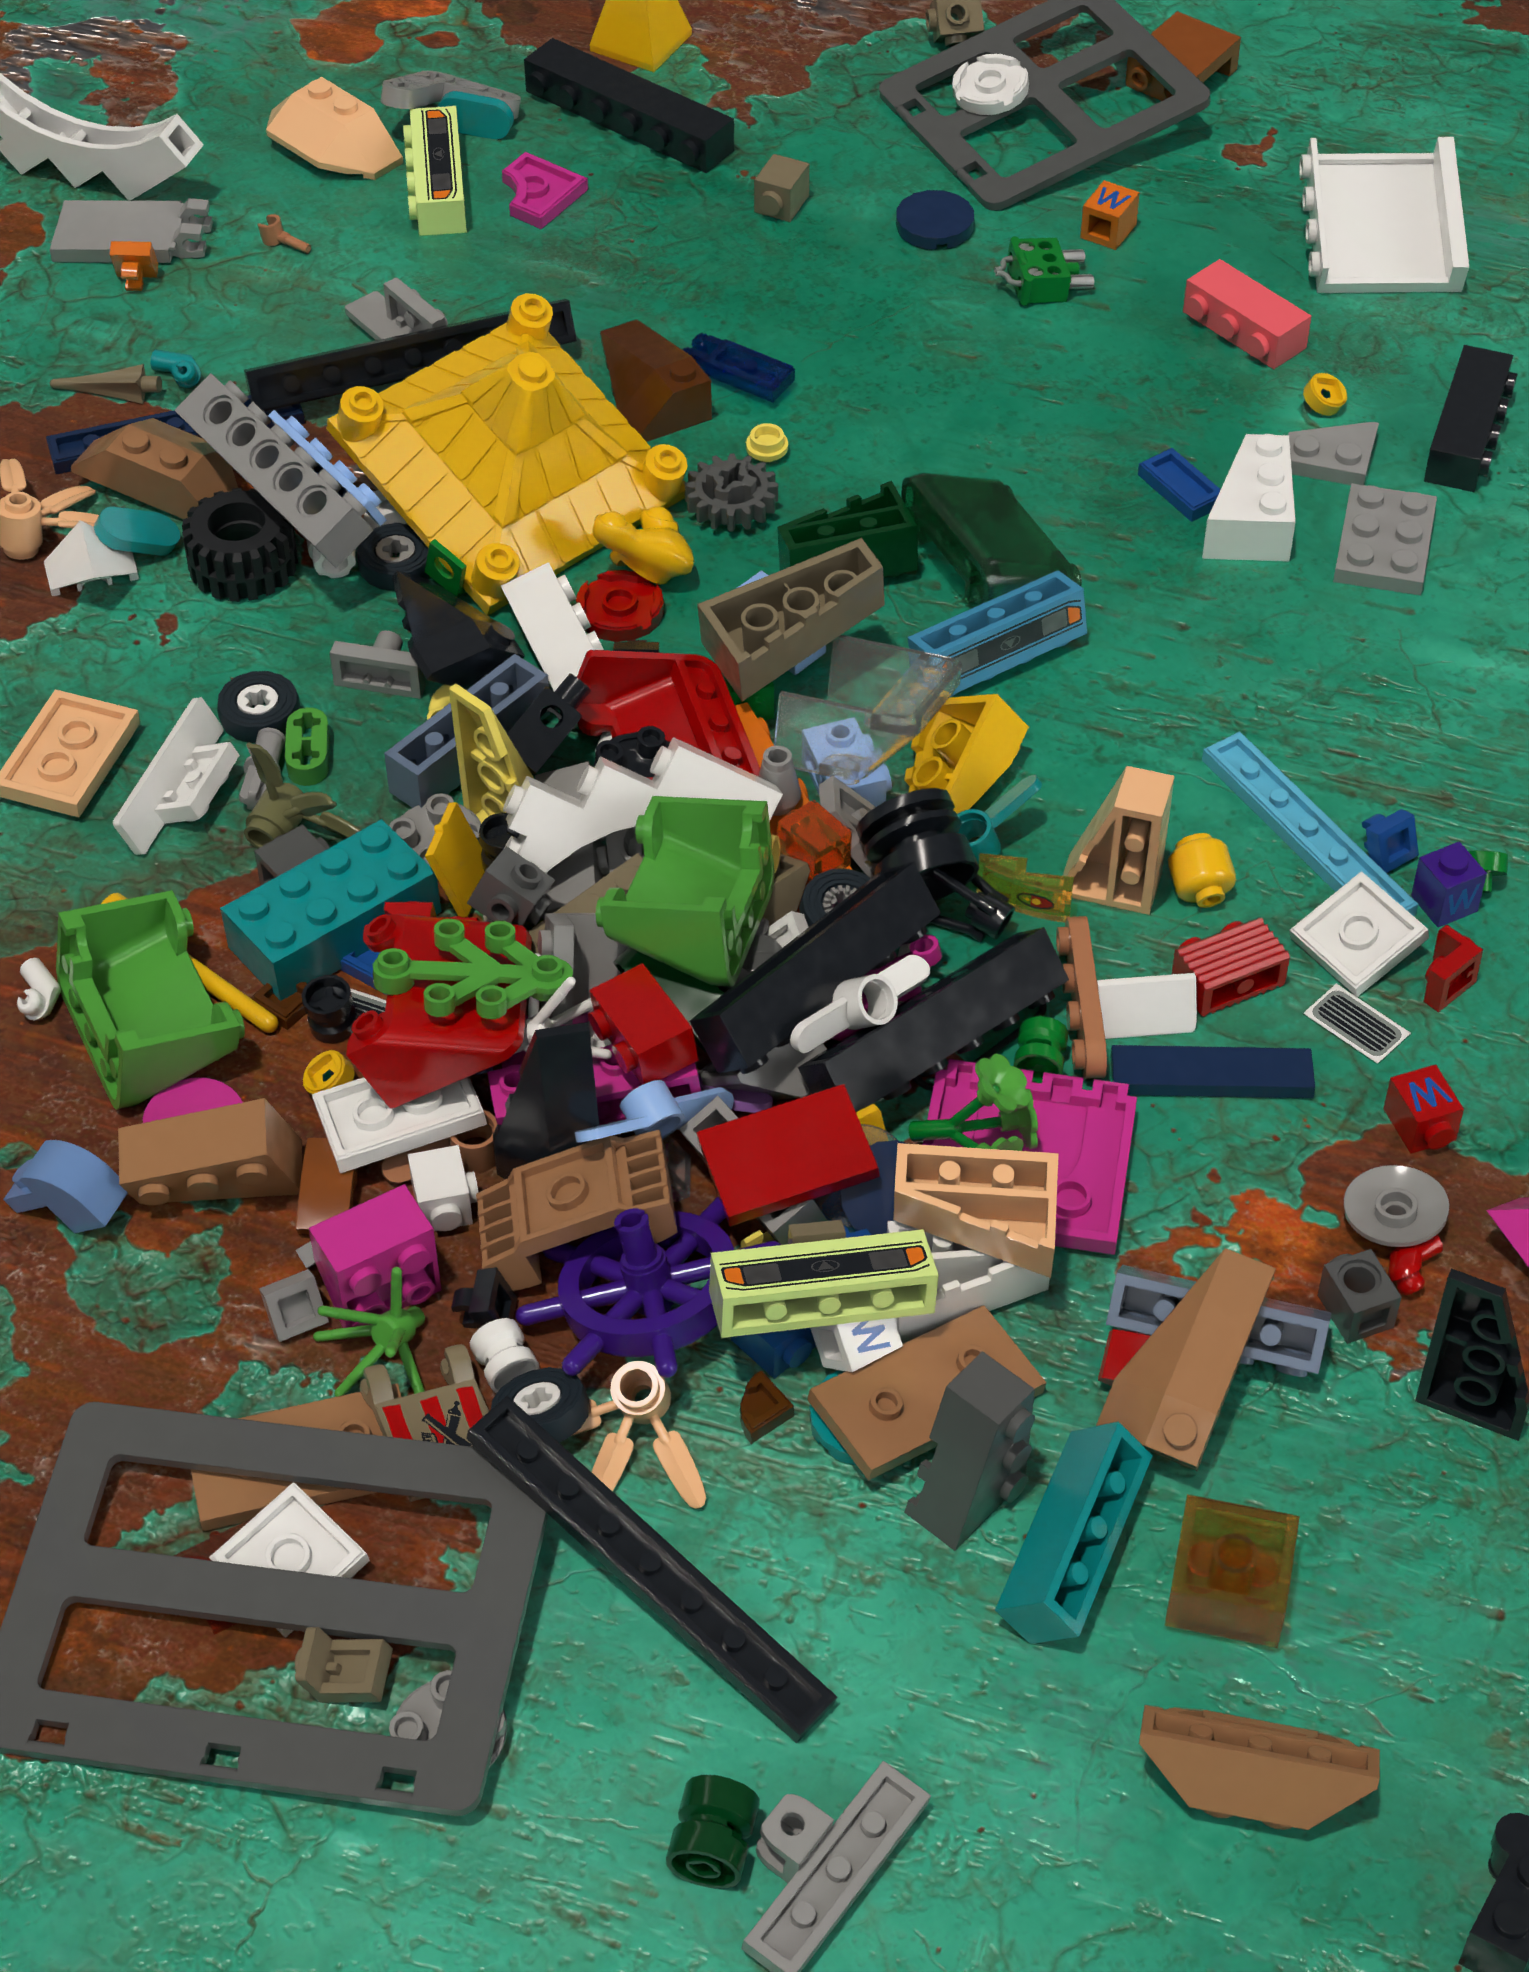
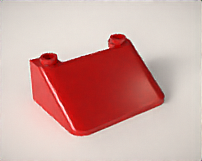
(667, 691)
(414, 1053)

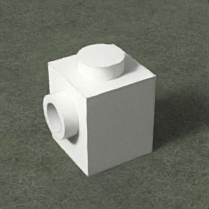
(443, 1187)

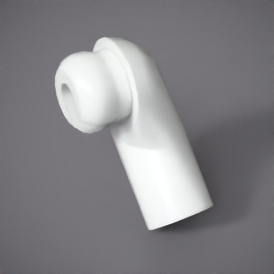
(43, 990)

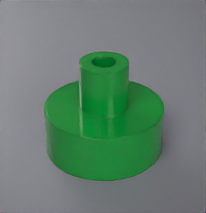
(1493, 863)

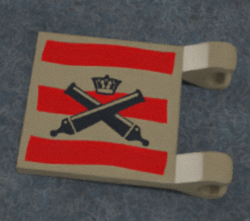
(431, 1415)

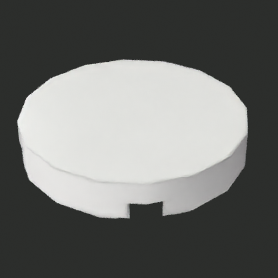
(990, 84)

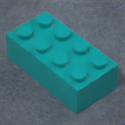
(319, 909)

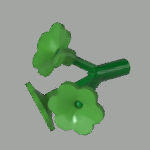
(997, 1085)

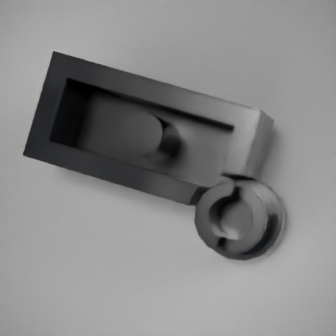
(1502, 1928)

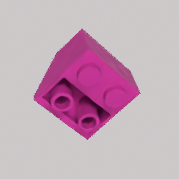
(365, 1244)

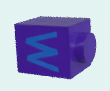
(1448, 884)

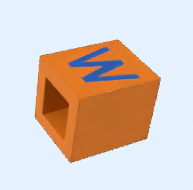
(1109, 215)

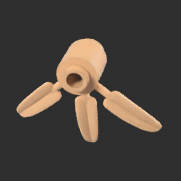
(22, 514)
(668, 1446)

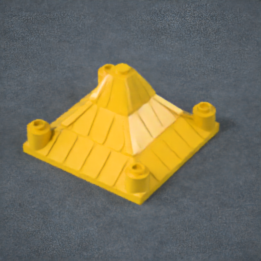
(506, 454)

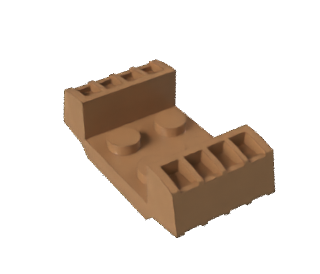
(570, 1199)

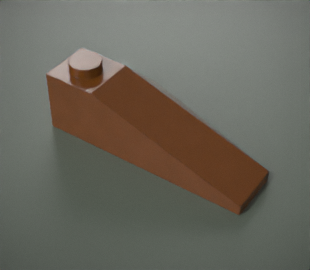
(654, 381)

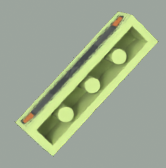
(434, 171)
(822, 1283)

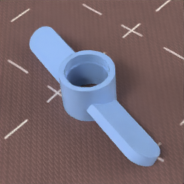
(655, 1108)

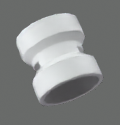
(502, 1352)

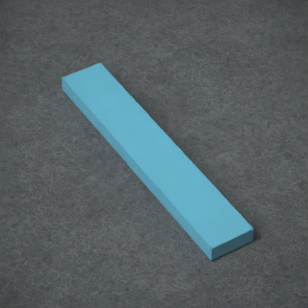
(1296, 817)

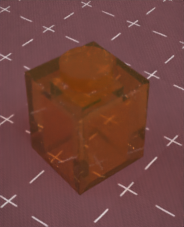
(815, 838)

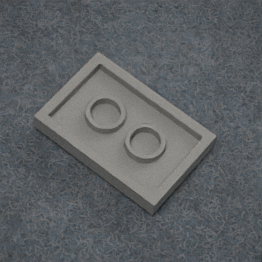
(1385, 539)

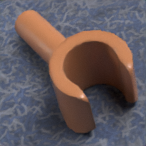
(274, 234)

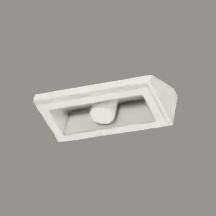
(1148, 1005)

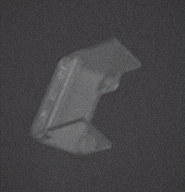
(872, 709)

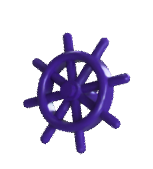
(643, 1282)

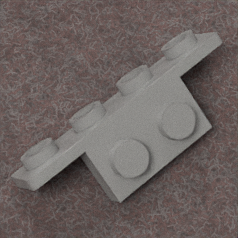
(395, 314)

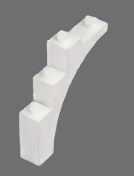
(81, 149)
(613, 798)

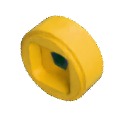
(1325, 394)
(327, 1071)

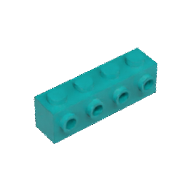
(1074, 1533)

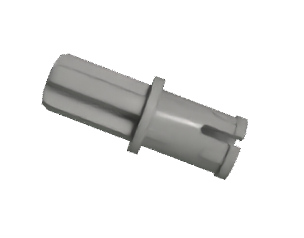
(252, 786)

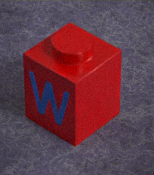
(1423, 1109)

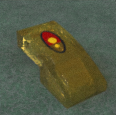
(1030, 893)

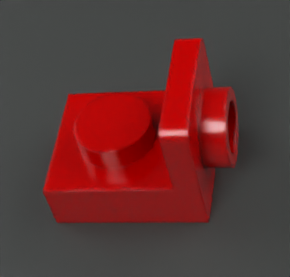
(1453, 968)

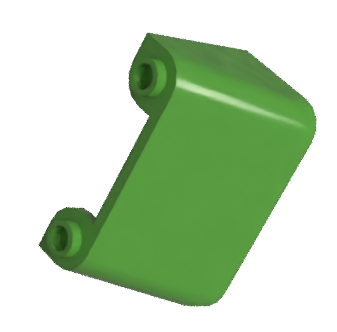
(697, 886)
(140, 996)

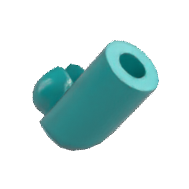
(181, 366)

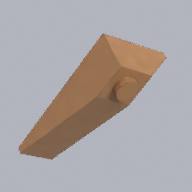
(1185, 1368)

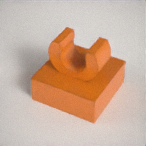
(133, 262)

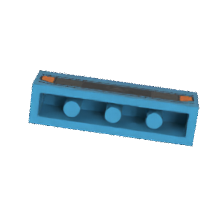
(1008, 628)

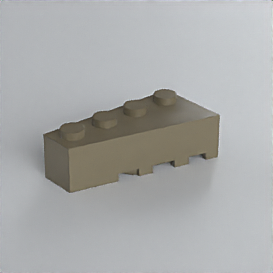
(789, 615)

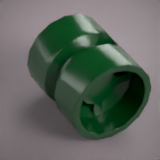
(711, 1838)

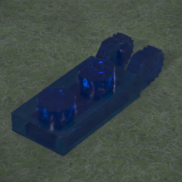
(741, 367)

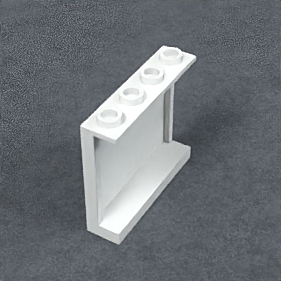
(1385, 221)

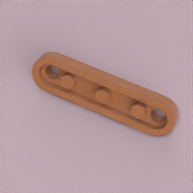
(1084, 1010)

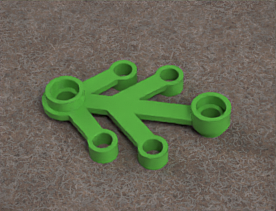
(477, 973)

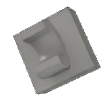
(293, 1305)

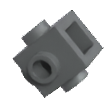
(512, 890)

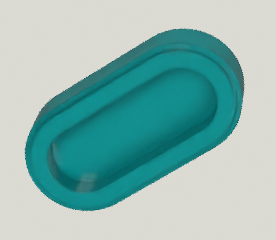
(480, 114)
(136, 531)

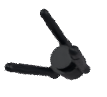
(987, 909)

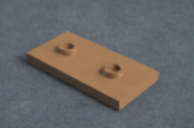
(891, 1404)
(237, 1498)

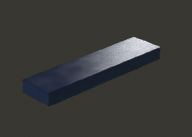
(1214, 1071)

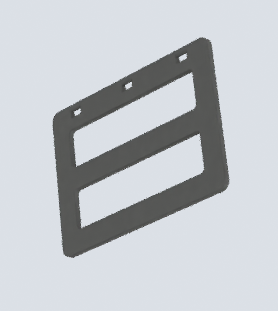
(274, 1755)

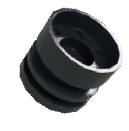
(922, 831)

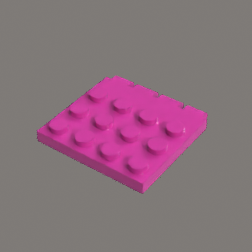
(1082, 1125)

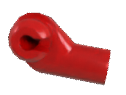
(1407, 1261)

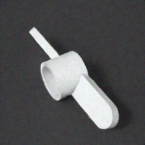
(847, 1007)

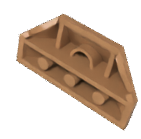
(156, 466)
(1257, 1766)

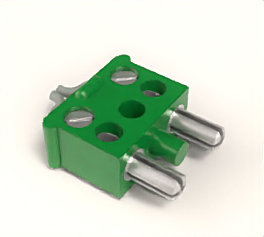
(1043, 270)

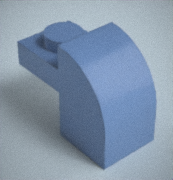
(68, 1182)

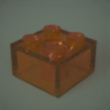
(1232, 1571)

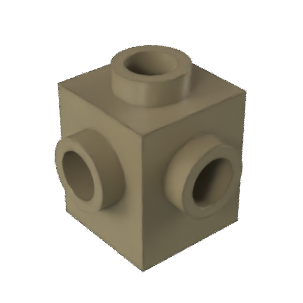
(966, 21)

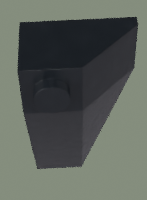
(449, 635)
(551, 1099)
(1476, 1358)

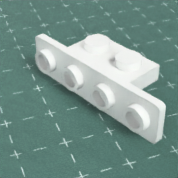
(178, 779)

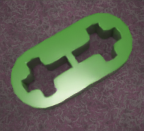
(316, 746)

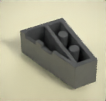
(979, 1451)

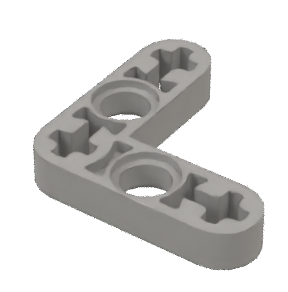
(430, 87)

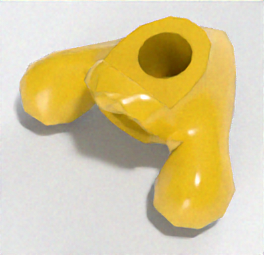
(652, 552)

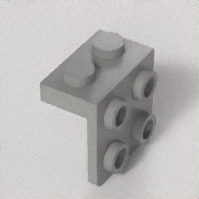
(585, 948)

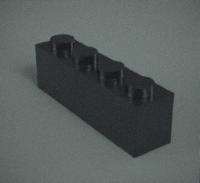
(1470, 419)

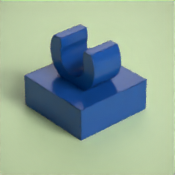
(1391, 839)

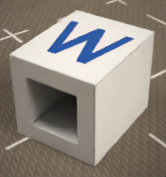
(856, 1344)

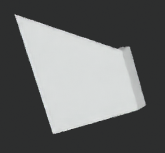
(85, 559)

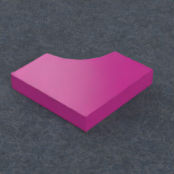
(541, 189)

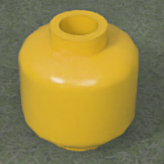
(1201, 870)

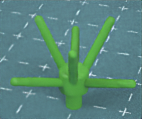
(388, 1330)

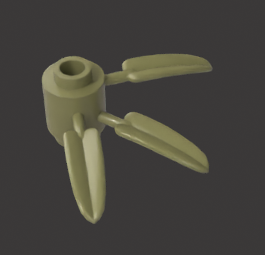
(285, 805)

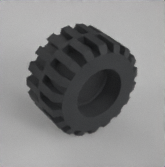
(238, 545)

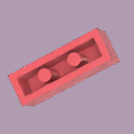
(1247, 314)

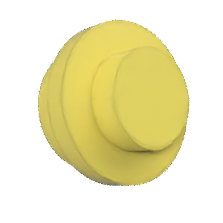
(767, 443)

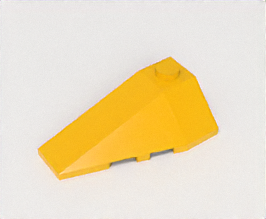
(966, 748)

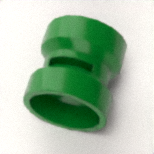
(1041, 1046)

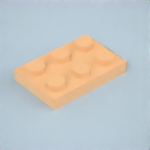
(67, 753)

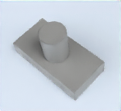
(377, 667)

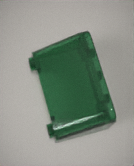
(982, 533)

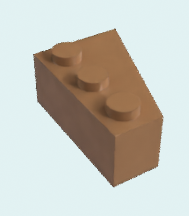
(211, 1155)

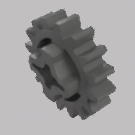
(731, 492)

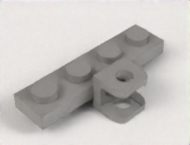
(826, 1863)

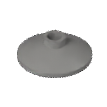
(1396, 1206)

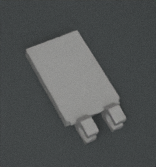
(90, 225)

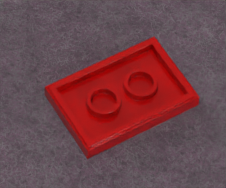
(787, 1154)

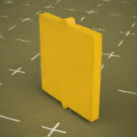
(456, 858)

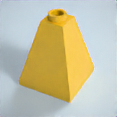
(640, 31)

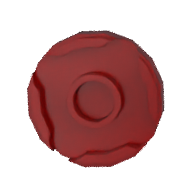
(621, 605)

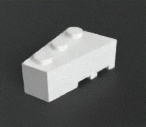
(1255, 505)
(966, 1283)

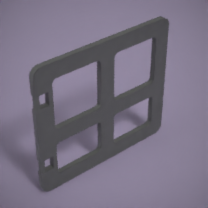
(1092, 143)

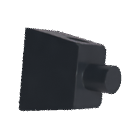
(534, 739)

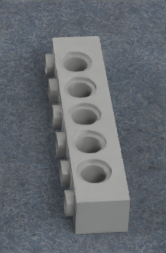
(274, 470)

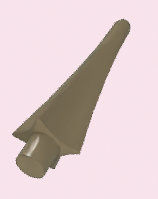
(125, 384)

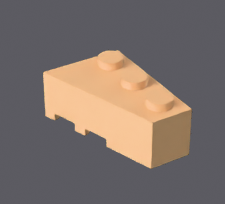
(1124, 844)
(981, 1200)

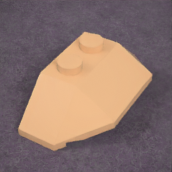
(334, 131)

